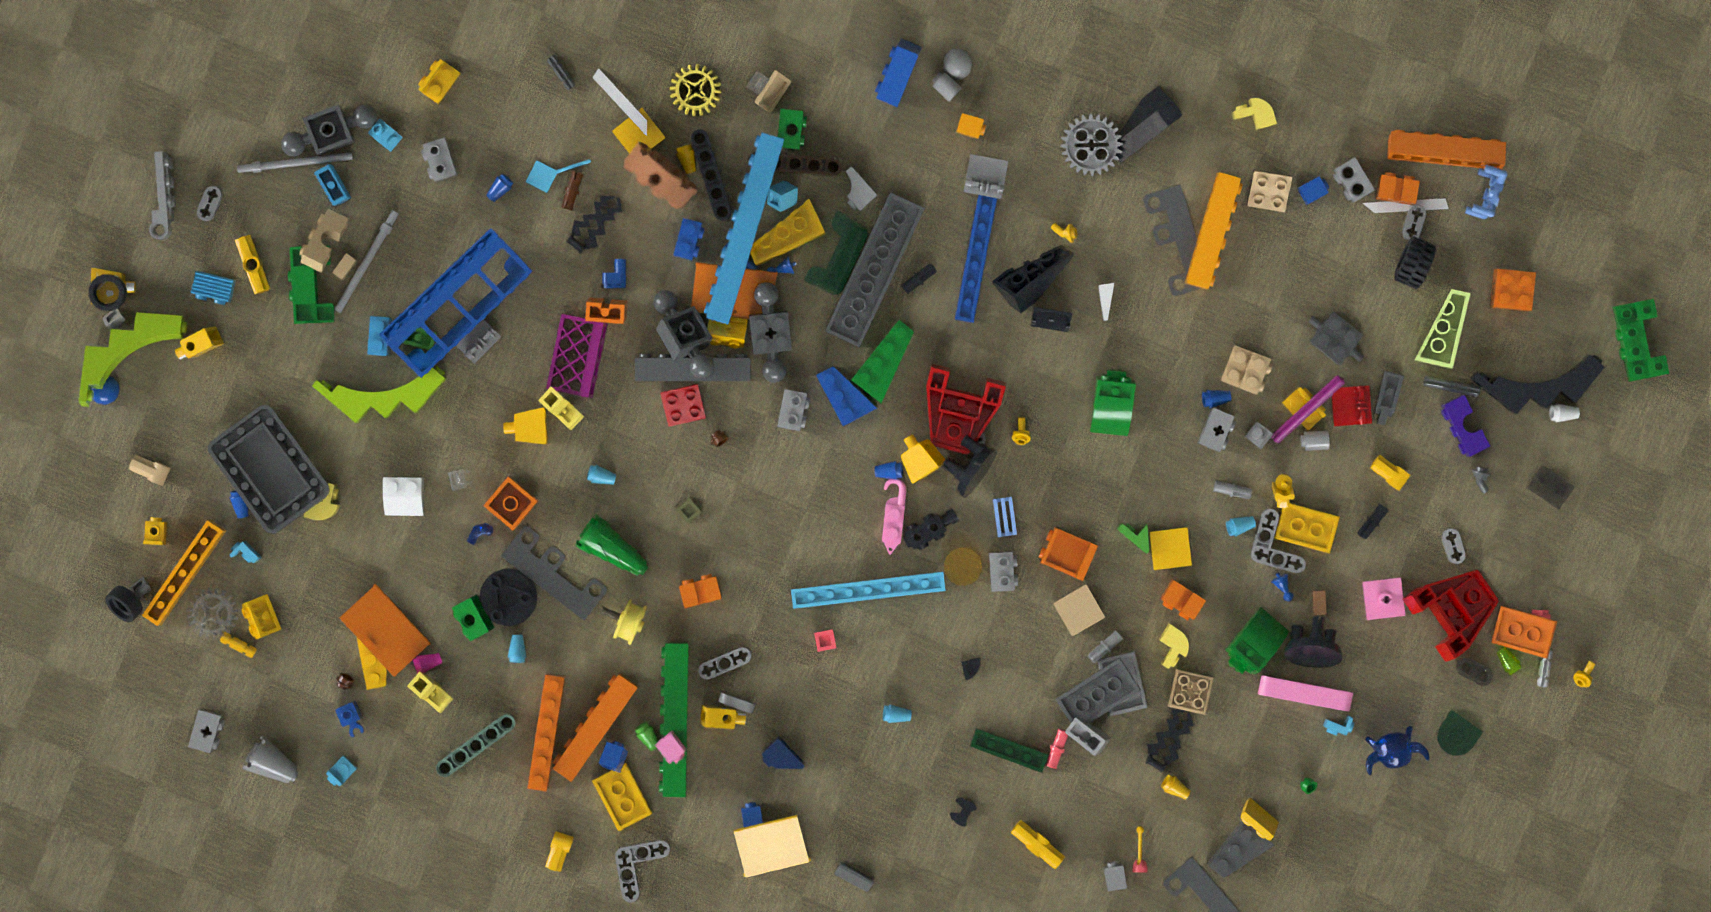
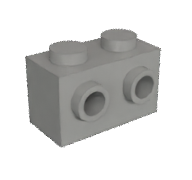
(439, 160)
(793, 409)
(1002, 571)

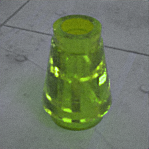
(1509, 662)

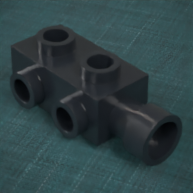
(925, 530)

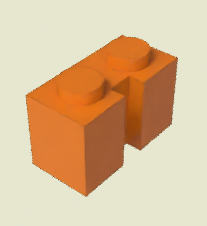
(1397, 189)
(600, 311)
(700, 591)
(1182, 599)

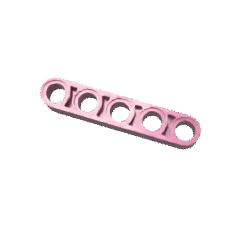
(1305, 693)

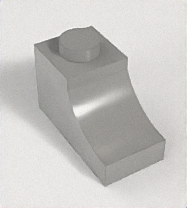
(860, 193)
(1088, 736)

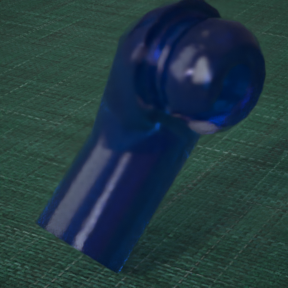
(479, 530)

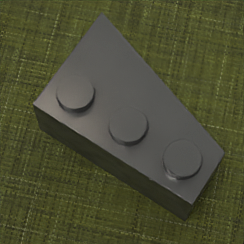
(1238, 850)

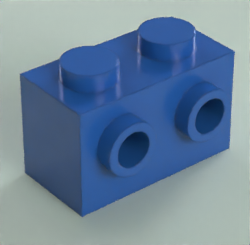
(688, 238)

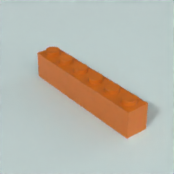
(1446, 150)
(595, 727)
(546, 732)

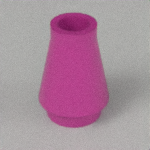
(426, 662)

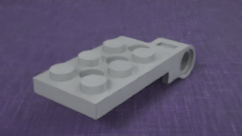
(166, 201)

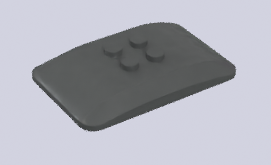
(268, 469)

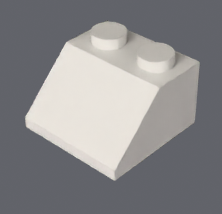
(403, 496)

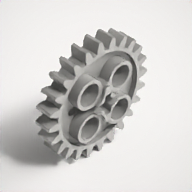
(1091, 126)

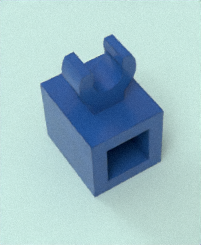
(349, 715)

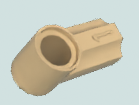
(153, 471)

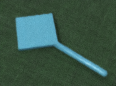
(543, 175)

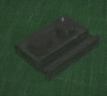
(1550, 487)

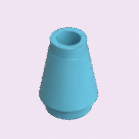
(600, 475)
(1240, 525)
(517, 649)
(896, 714)

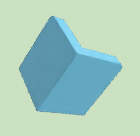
(782, 196)

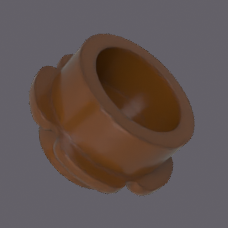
(719, 438)
(344, 681)

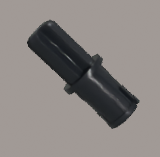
(919, 278)
(1372, 521)

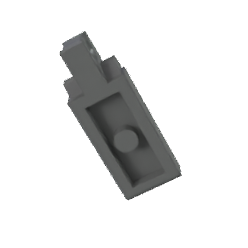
(1388, 396)

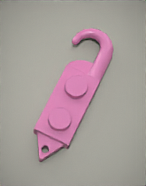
(894, 516)

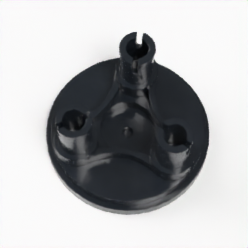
(975, 470)
(508, 597)
(1315, 651)

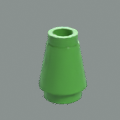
(647, 735)

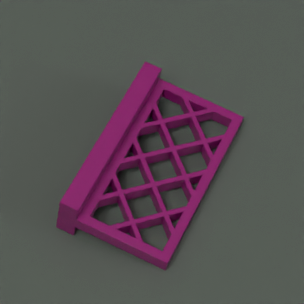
(591, 363)

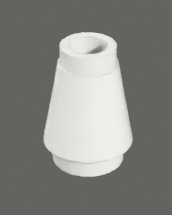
(1563, 412)

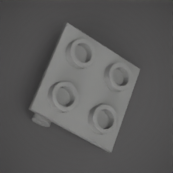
(985, 176)
(478, 341)

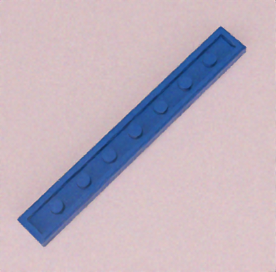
(975, 258)

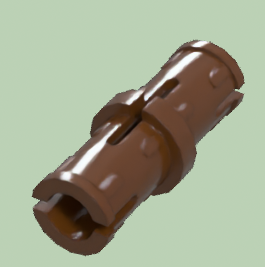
(572, 190)

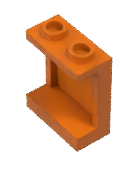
(1067, 553)

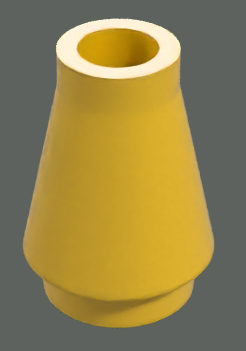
(687, 158)
(1174, 786)

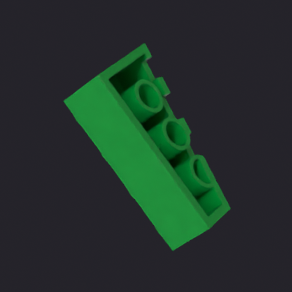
(882, 364)

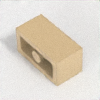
(344, 266)

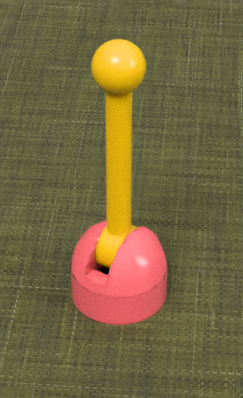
(1140, 865)

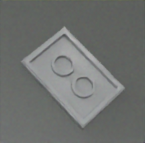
(1137, 700)

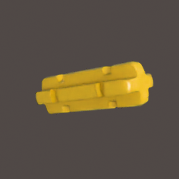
(238, 645)

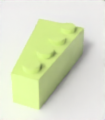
(1444, 335)

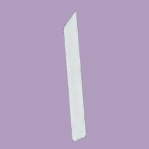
(621, 100)
(1428, 204)

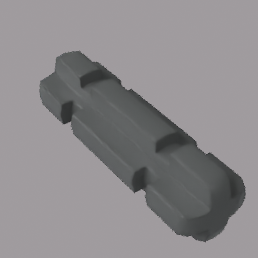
(561, 72)

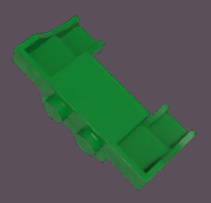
(305, 292)
(1634, 343)

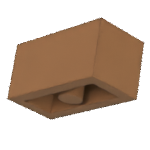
(1319, 602)

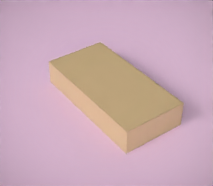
(773, 91)

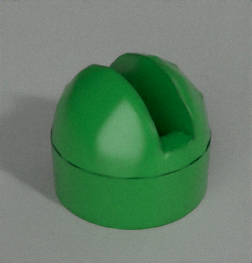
(1308, 785)

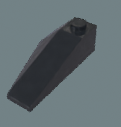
(1149, 119)
(1027, 283)

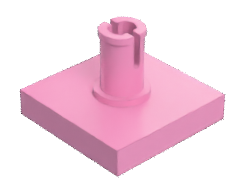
(1383, 598)

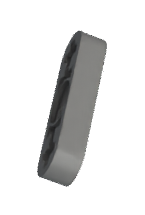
(727, 655)

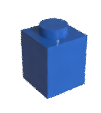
(1313, 190)
(613, 756)
(751, 814)

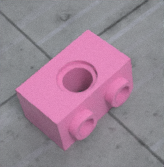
(671, 747)

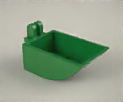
(1113, 403)
(1256, 643)

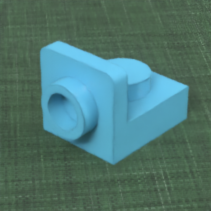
(249, 553)
(341, 771)

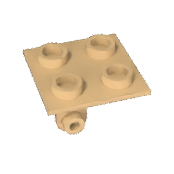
(1269, 191)

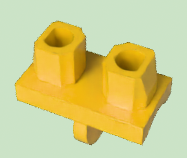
(1283, 490)

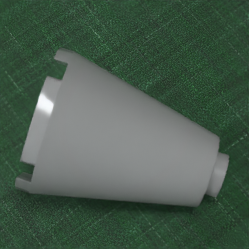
(270, 762)

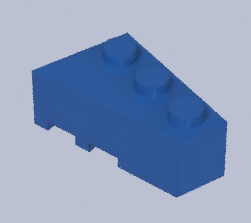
(898, 72)
(843, 396)

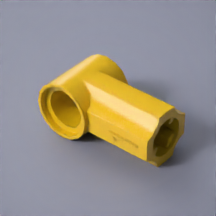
(1392, 474)
(560, 846)

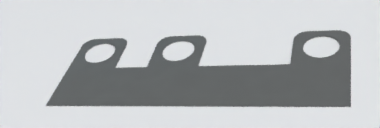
(1180, 229)
(545, 575)
(1194, 876)

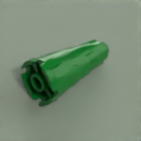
(608, 545)

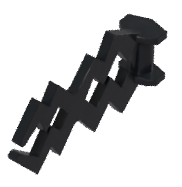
(600, 218)
(1152, 748)

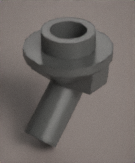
(1481, 474)

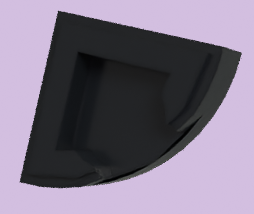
(970, 667)

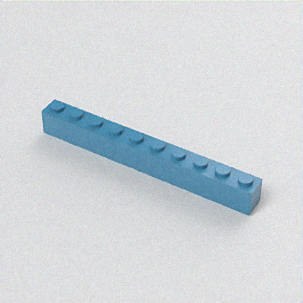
(745, 228)

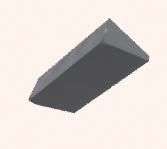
(854, 876)

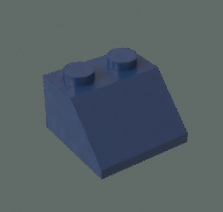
(781, 756)

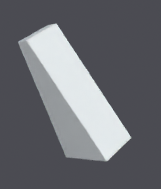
(1105, 293)

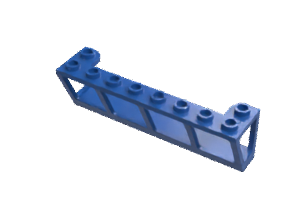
(443, 290)

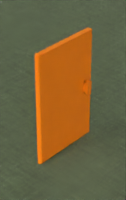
(745, 301)
(386, 628)

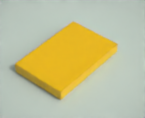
(1307, 527)
(622, 797)

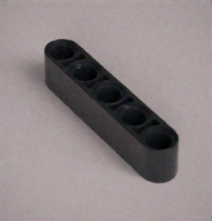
(704, 168)

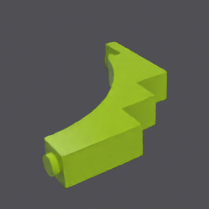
(101, 361)
(357, 403)

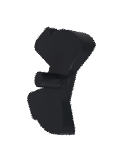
(967, 808)

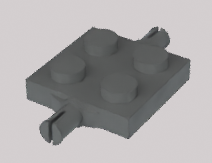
(1336, 338)

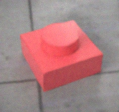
(825, 640)

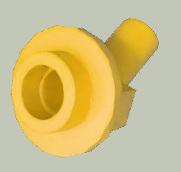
(1069, 233)
(1021, 436)
(1583, 678)

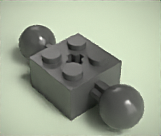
(316, 125)
(684, 333)
(773, 369)

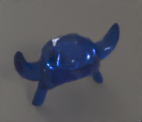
(1394, 750)

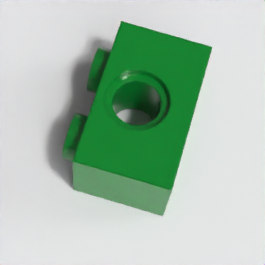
(796, 118)
(482, 621)

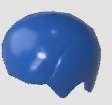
(108, 393)

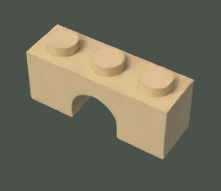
(330, 226)

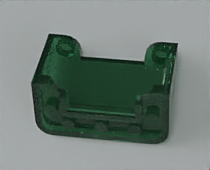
(844, 257)

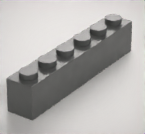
(667, 369)

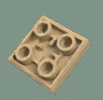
(1079, 610)
(1190, 692)

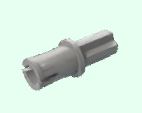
(1232, 489)
(1105, 646)

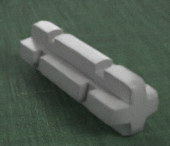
(1544, 670)

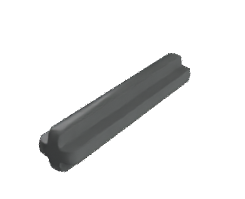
(1451, 386)

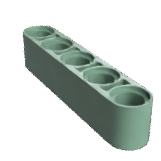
(467, 747)

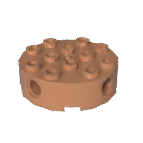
(660, 175)

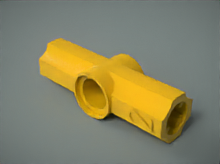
(248, 252)
(1038, 844)

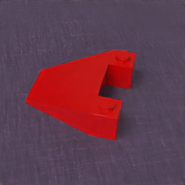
(959, 412)
(1459, 605)

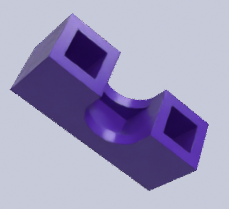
(1455, 412)

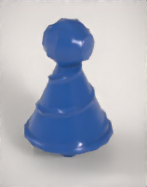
(784, 267)
(1282, 583)

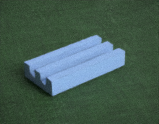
(1006, 533)

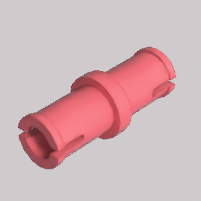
(1057, 749)

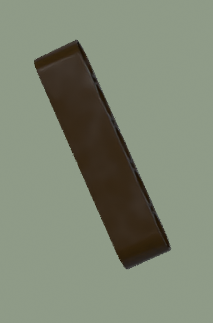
(804, 162)

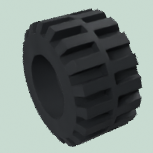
(1415, 262)

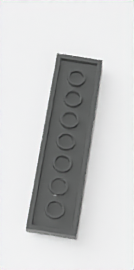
(874, 269)

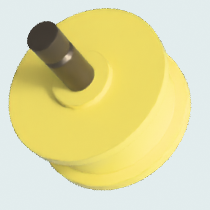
(628, 621)

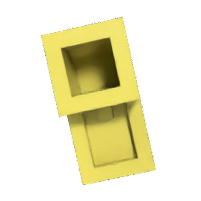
(1260, 110)
(561, 408)
(325, 508)
(1177, 641)
(431, 691)

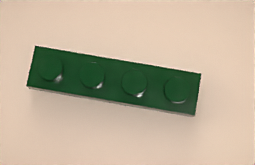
(1009, 750)

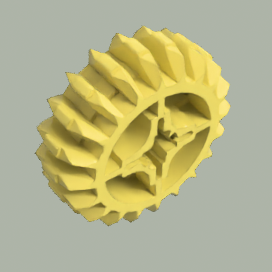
(708, 100)

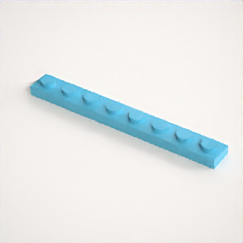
(868, 590)

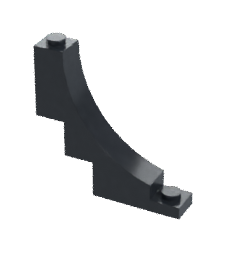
(1516, 394)

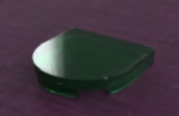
(1457, 735)

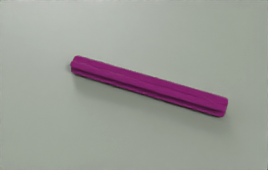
(1306, 410)

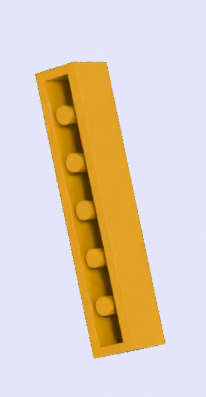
(1212, 231)
(184, 572)

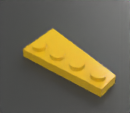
(792, 232)
(374, 672)

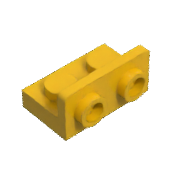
(438, 81)
(728, 334)
(1297, 400)
(260, 617)

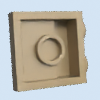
(1246, 370)

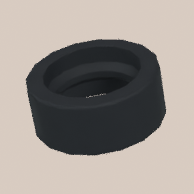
(92, 292)
(124, 603)

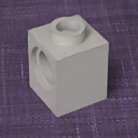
(1114, 876)

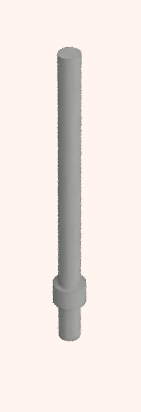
(257, 166)
(385, 229)

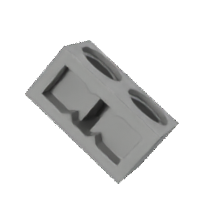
(1358, 177)

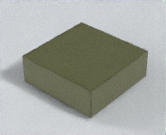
(689, 510)

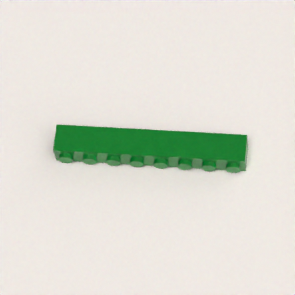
(675, 715)

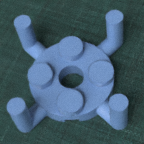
(1490, 196)

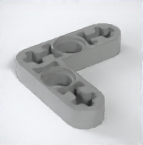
(1266, 545)
(634, 858)

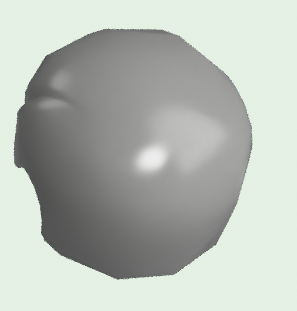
(957, 64)

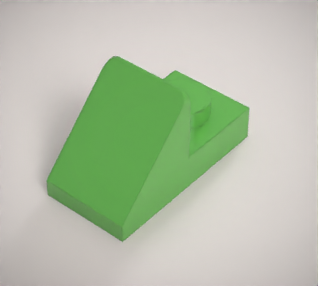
(420, 339)
(1140, 539)

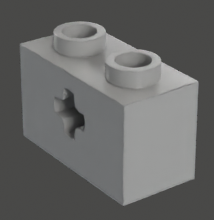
(1215, 419)
(199, 739)

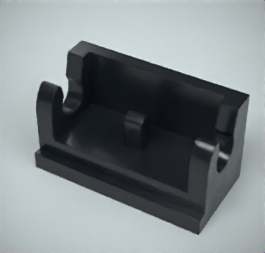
(1051, 319)

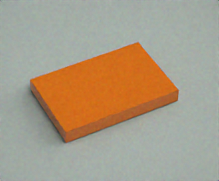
(1524, 631)

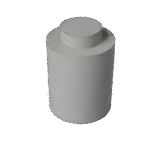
(946, 86)
(1315, 440)

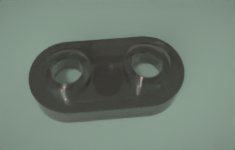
(1473, 671)

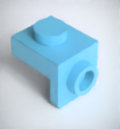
(385, 135)
(1335, 728)

